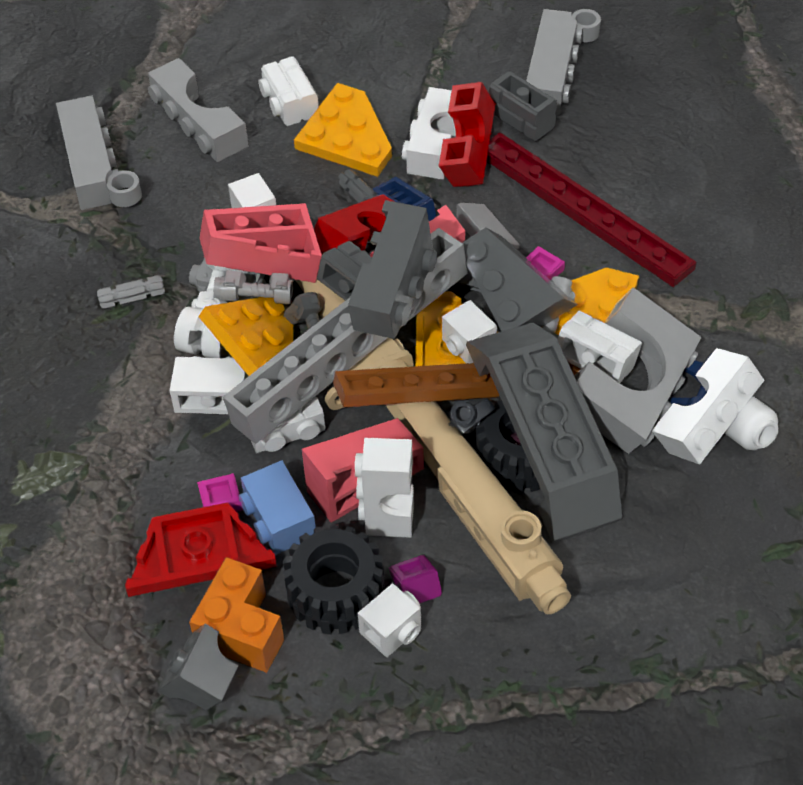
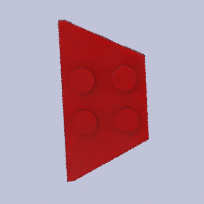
(192, 547)

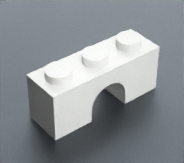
(428, 134)
(696, 428)
(385, 487)

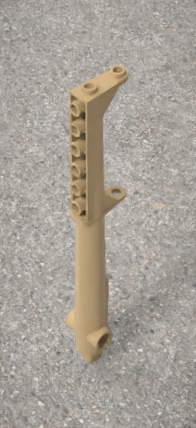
(487, 510)

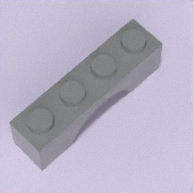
(216, 130)

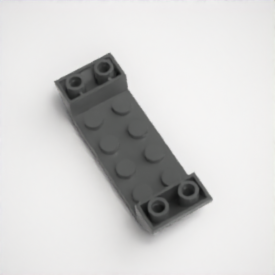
(552, 428)

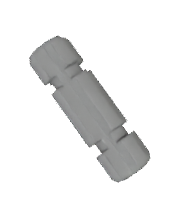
(131, 291)

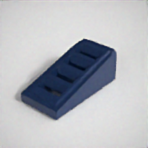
(406, 195)

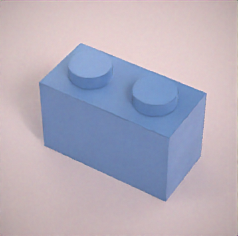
(277, 507)

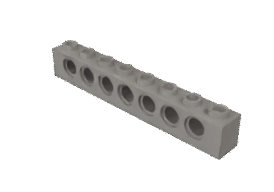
(328, 346)

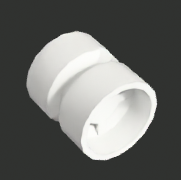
(193, 336)

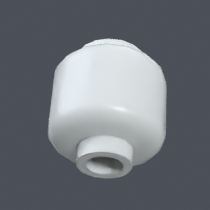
(754, 426)

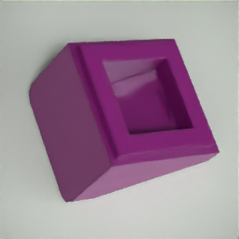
(417, 577)

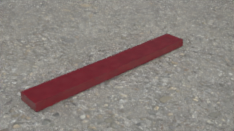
(590, 211)

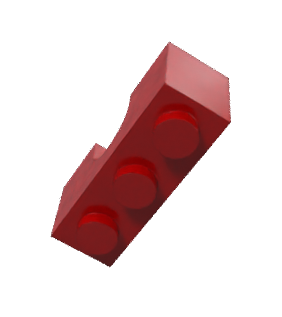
(466, 155)
(351, 224)

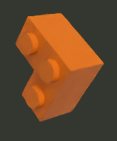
(233, 610)

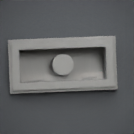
(477, 216)

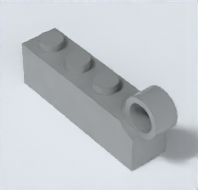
(556, 50)
(90, 159)

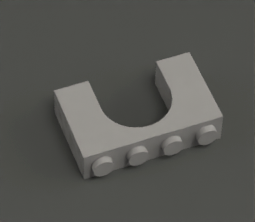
(666, 349)

